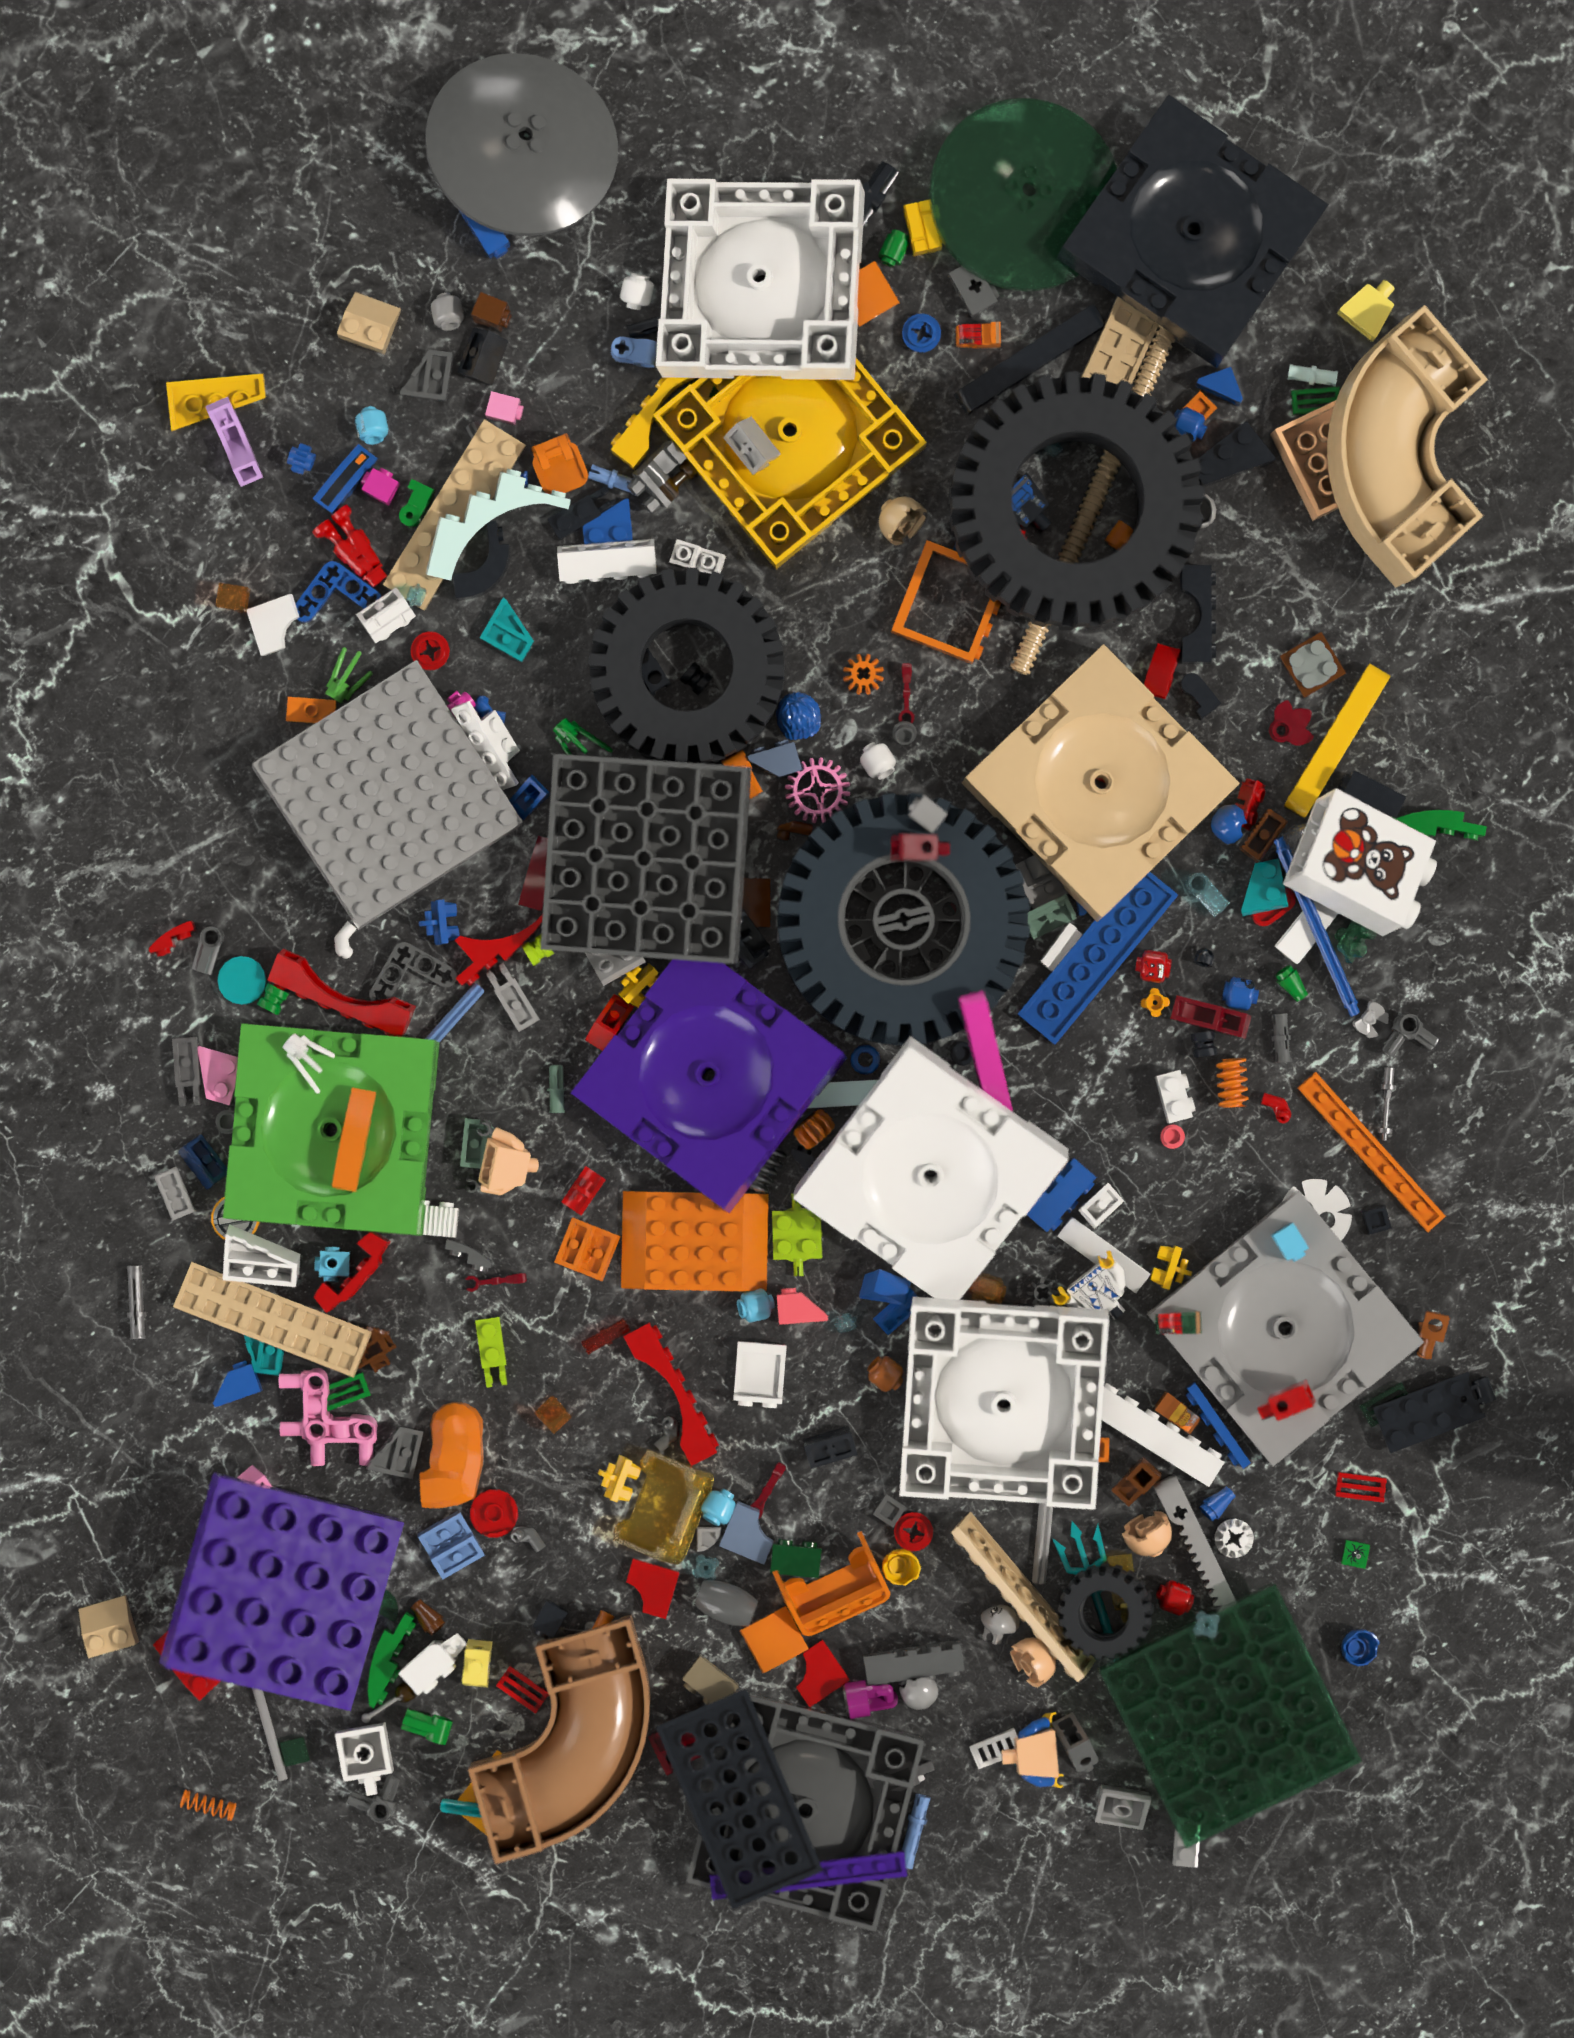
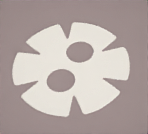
(1332, 1202)

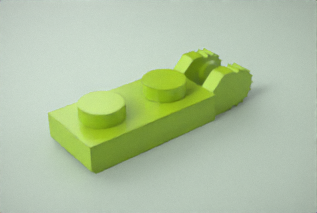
(491, 1348)

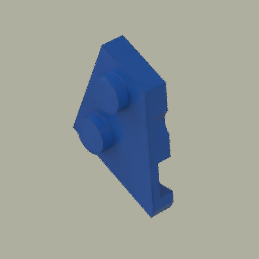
(611, 526)

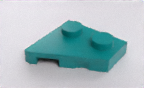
(507, 632)

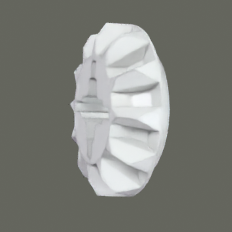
(1222, 1537)

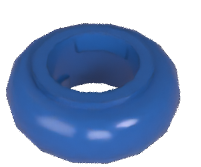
(865, 1049)

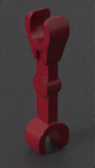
(906, 675)
(511, 1279)
(767, 1490)

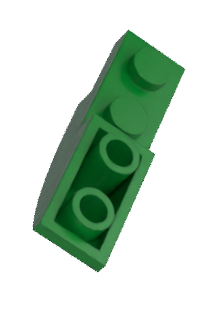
(1446, 820)
(383, 1668)

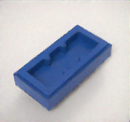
(895, 1314)

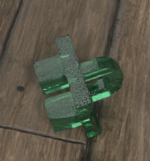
(1353, 947)

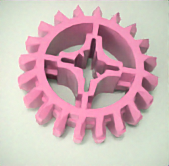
(813, 769)

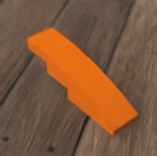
(354, 1139)

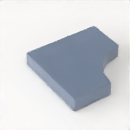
(745, 1535)

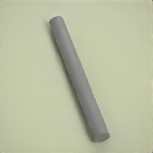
(270, 1734)

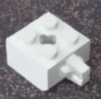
(432, 1662)
(355, 1765)

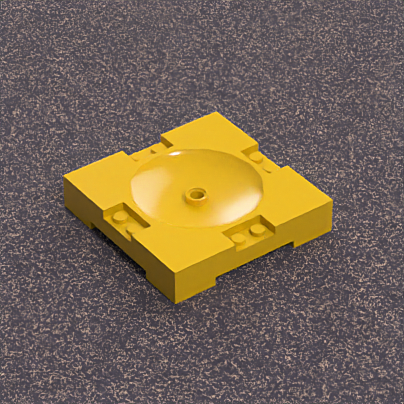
(842, 450)

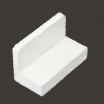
(1060, 946)

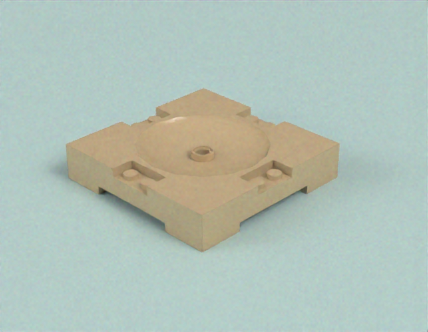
(1111, 730)

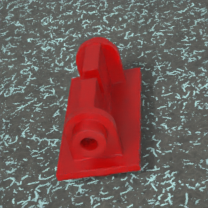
(1252, 796)

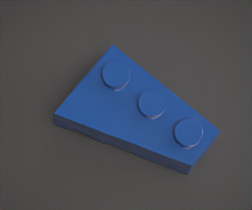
(1061, 1195)

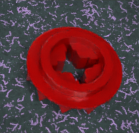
(436, 641)
(919, 1541)

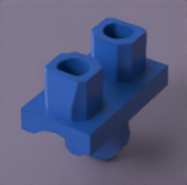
(436, 922)

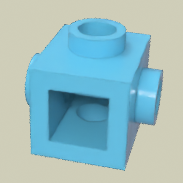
(341, 1260)

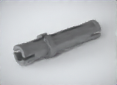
(136, 1307)

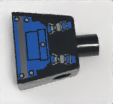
(1029, 504)

